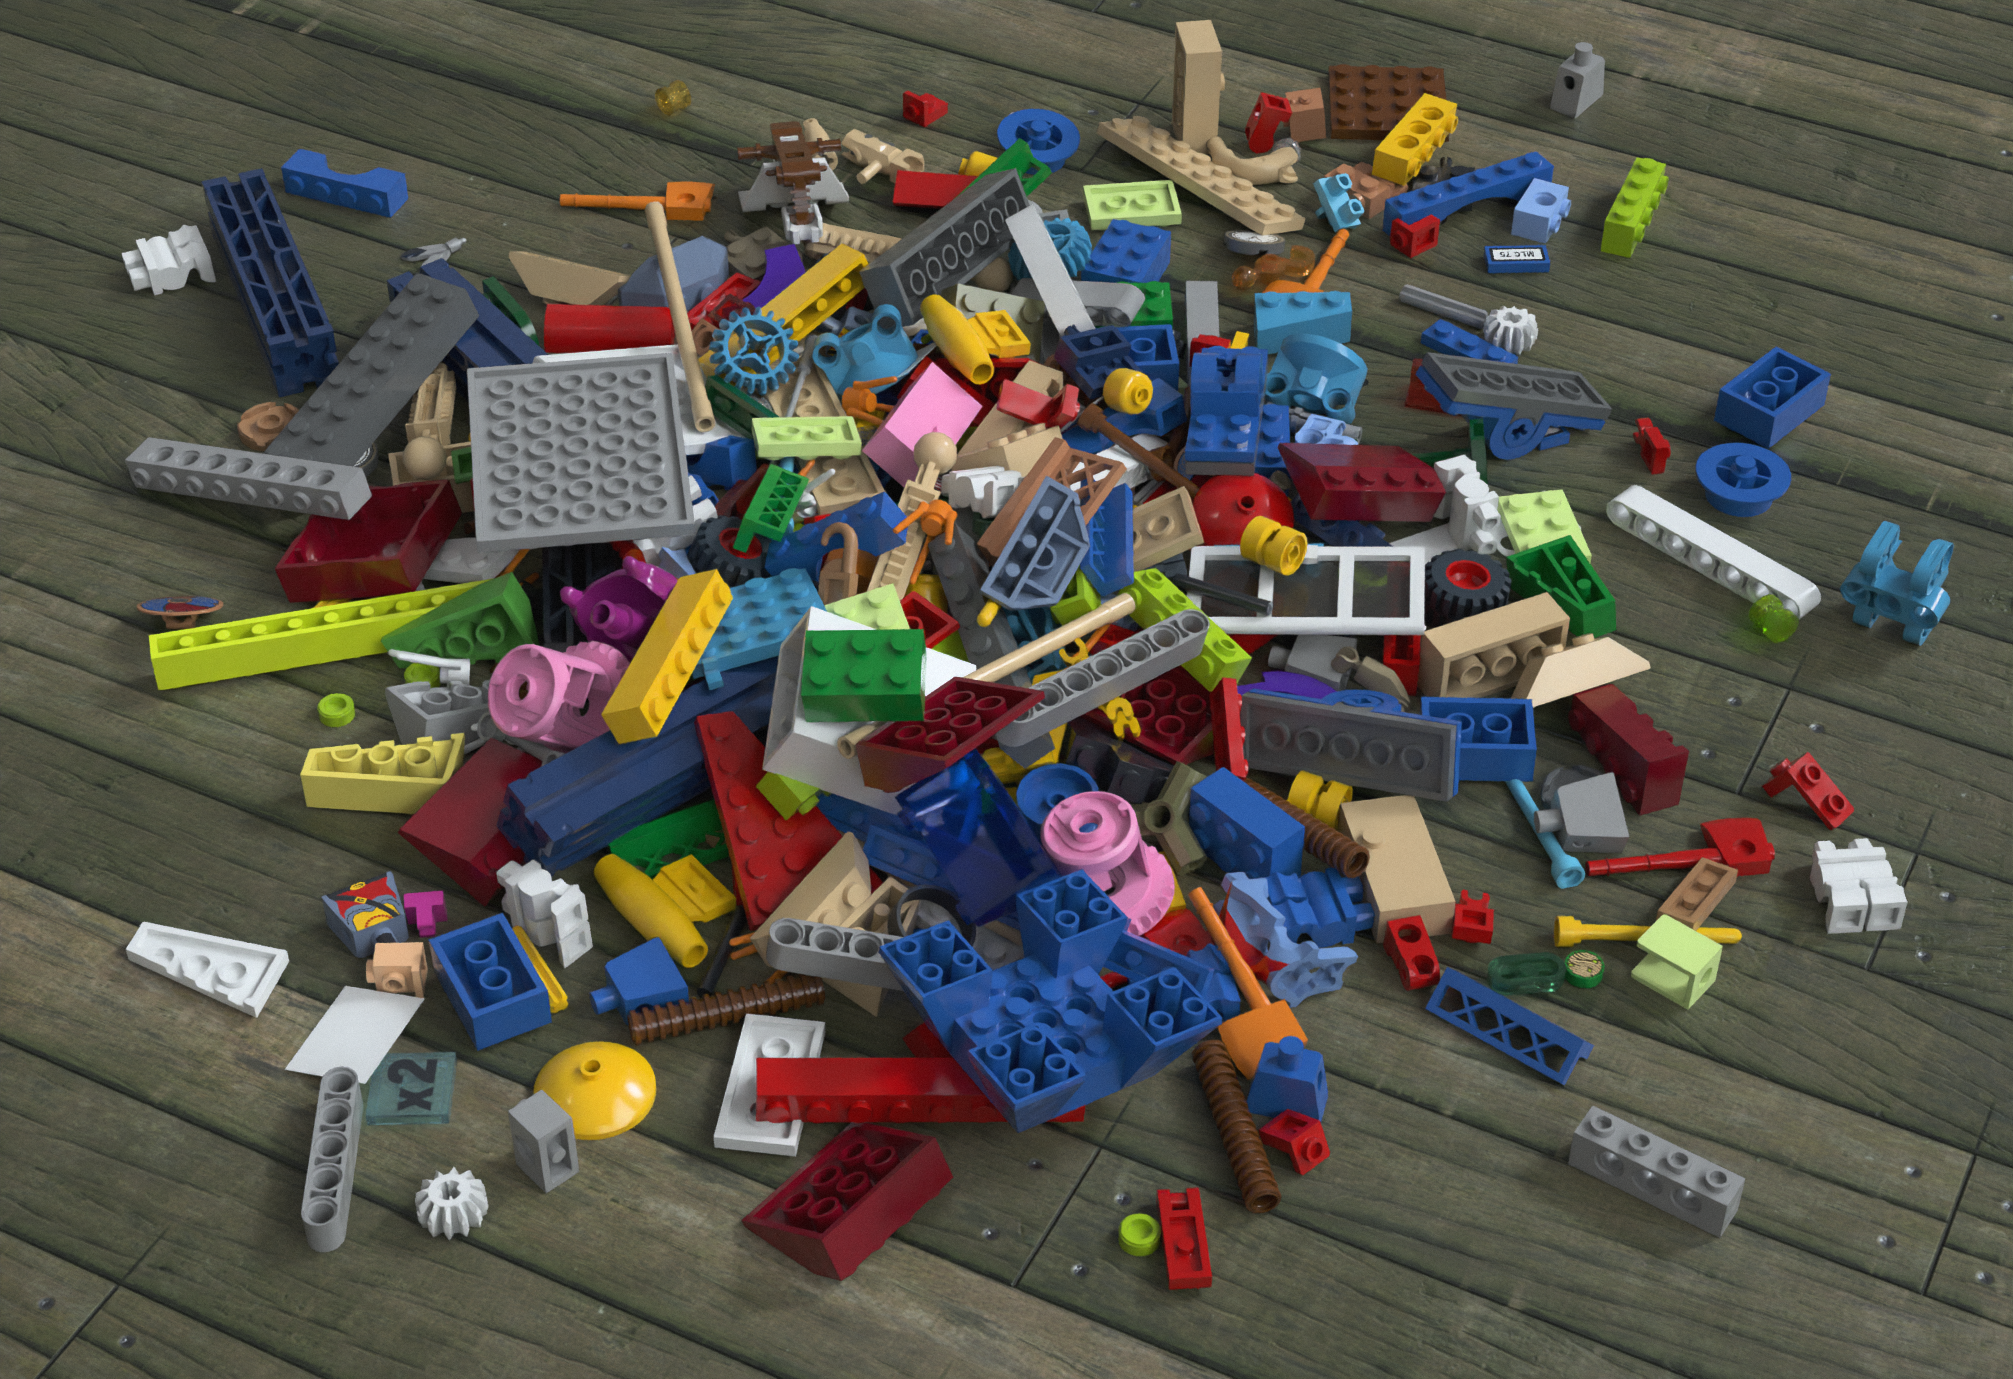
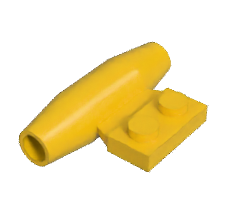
(972, 340)
(667, 903)

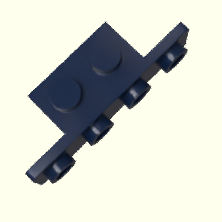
(1339, 532)

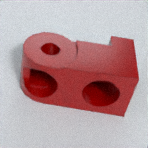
(1264, 121)
(1412, 953)

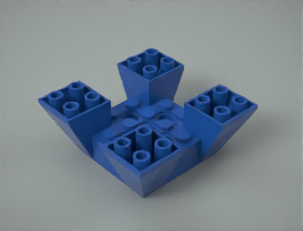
(1047, 1026)

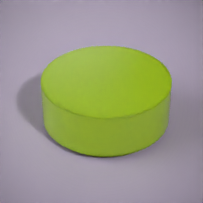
(421, 673)
(336, 710)
(1139, 1234)

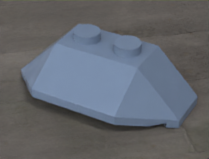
(700, 269)
(1041, 551)

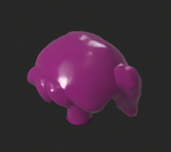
(621, 605)

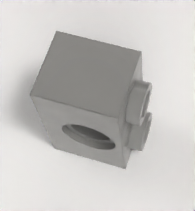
(543, 1141)

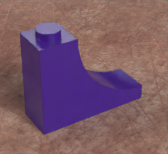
(781, 270)

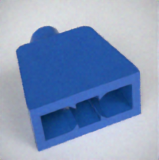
(640, 980)
(1288, 1080)

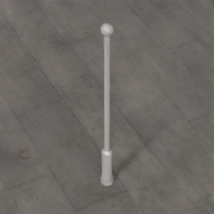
(803, 369)

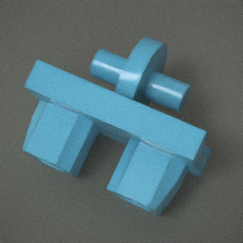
(1335, 202)

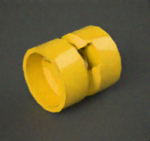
(1273, 545)
(1318, 798)

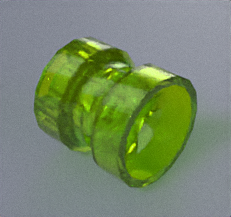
(1770, 614)

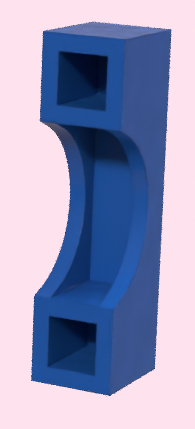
(372, 192)
(1161, 416)
(724, 461)
(871, 520)

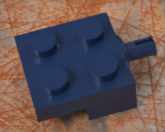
(1093, 356)

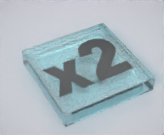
(412, 1089)

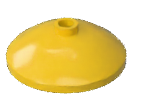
(600, 1087)

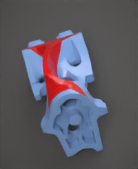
(1286, 966)

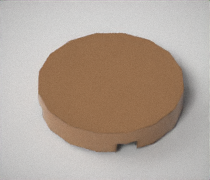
(264, 423)

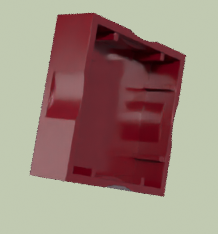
(376, 551)

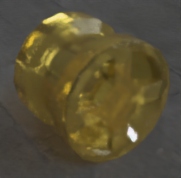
(673, 97)

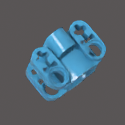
(1903, 596)

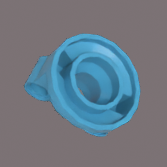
(867, 353)
(1316, 376)

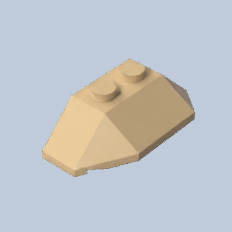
(565, 280)
(1576, 668)
(826, 893)

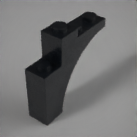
(1113, 762)

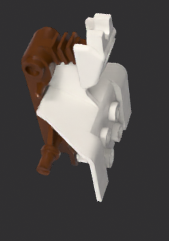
(793, 179)

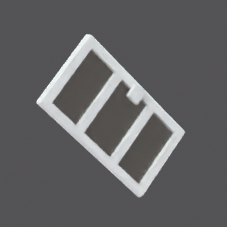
(1327, 595)

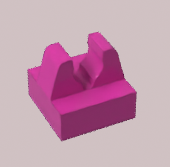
(425, 911)

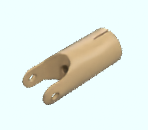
(814, 131)

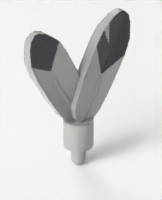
(433, 252)

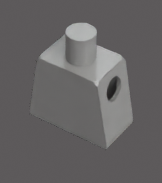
(1578, 81)
(1313, 658)
(1586, 816)

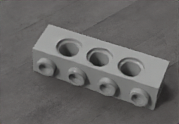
(1656, 1171)

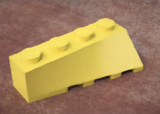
(381, 776)

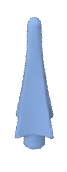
(675, 562)

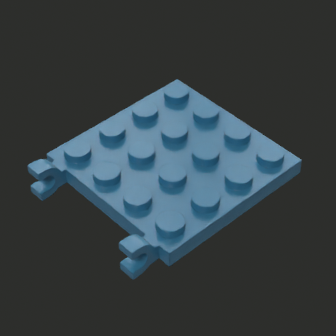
(757, 622)

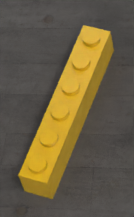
(806, 301)
(667, 657)

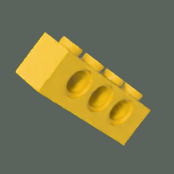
(1414, 139)

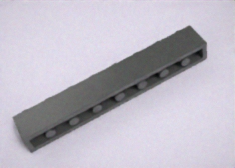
(962, 575)

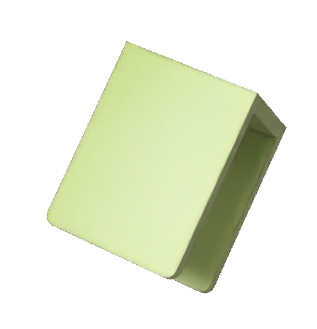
(1678, 961)

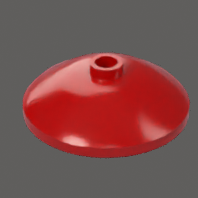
(1222, 514)

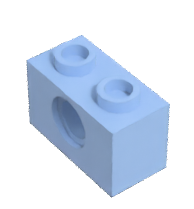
(1540, 211)

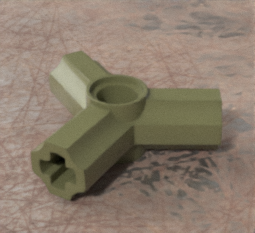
(1177, 836)

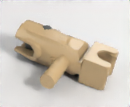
(879, 156)

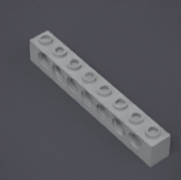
(249, 478)

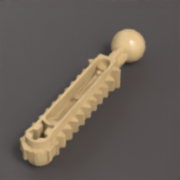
(994, 277)
(430, 424)
(934, 456)

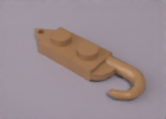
(839, 576)

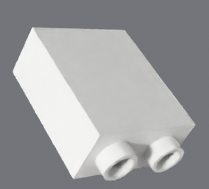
(810, 749)

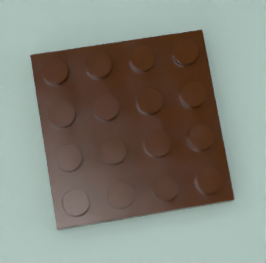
(1374, 99)

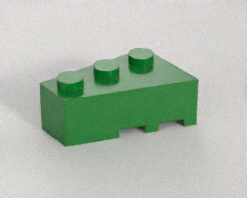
(1570, 580)

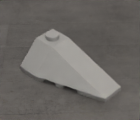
(436, 711)

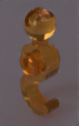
(1274, 268)

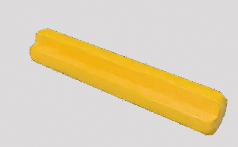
(556, 994)

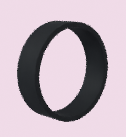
(936, 895)

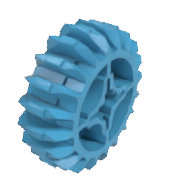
(1070, 241)
(748, 339)

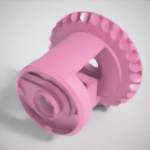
(556, 692)
(1110, 855)

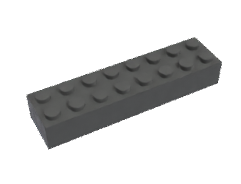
(946, 247)
(378, 374)

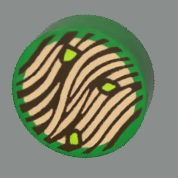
(1584, 969)

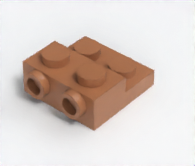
(1367, 188)

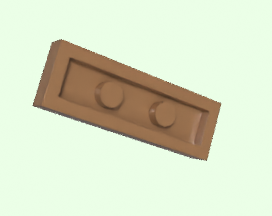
(1699, 893)

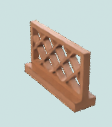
(1057, 463)

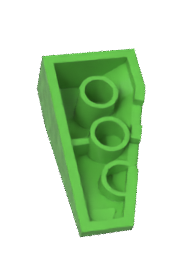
(472, 626)

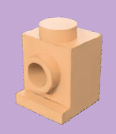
(398, 968)

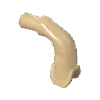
(1258, 170)

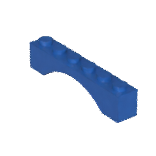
(1441, 199)

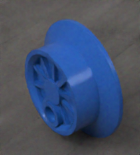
(1048, 134)
(1742, 478)

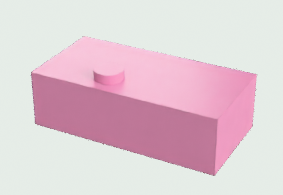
(927, 406)

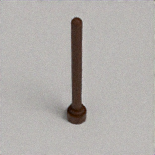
(1094, 420)

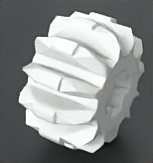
(1511, 329)
(451, 1203)

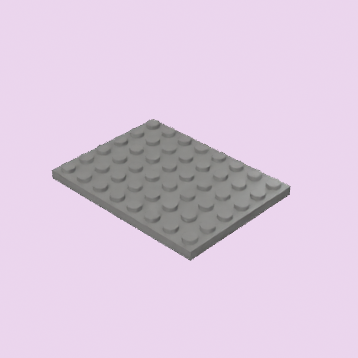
(578, 453)

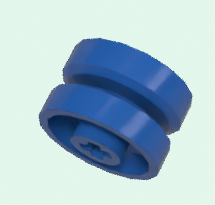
(1049, 786)

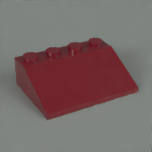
(1362, 482)
(1171, 717)
(955, 722)
(460, 820)
(851, 1197)

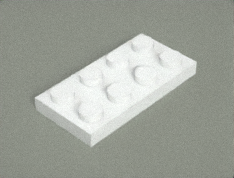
(763, 1038)

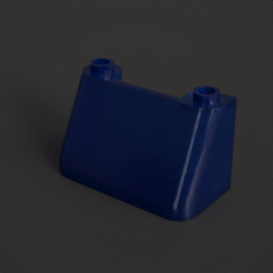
(977, 837)

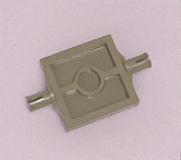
(747, 252)

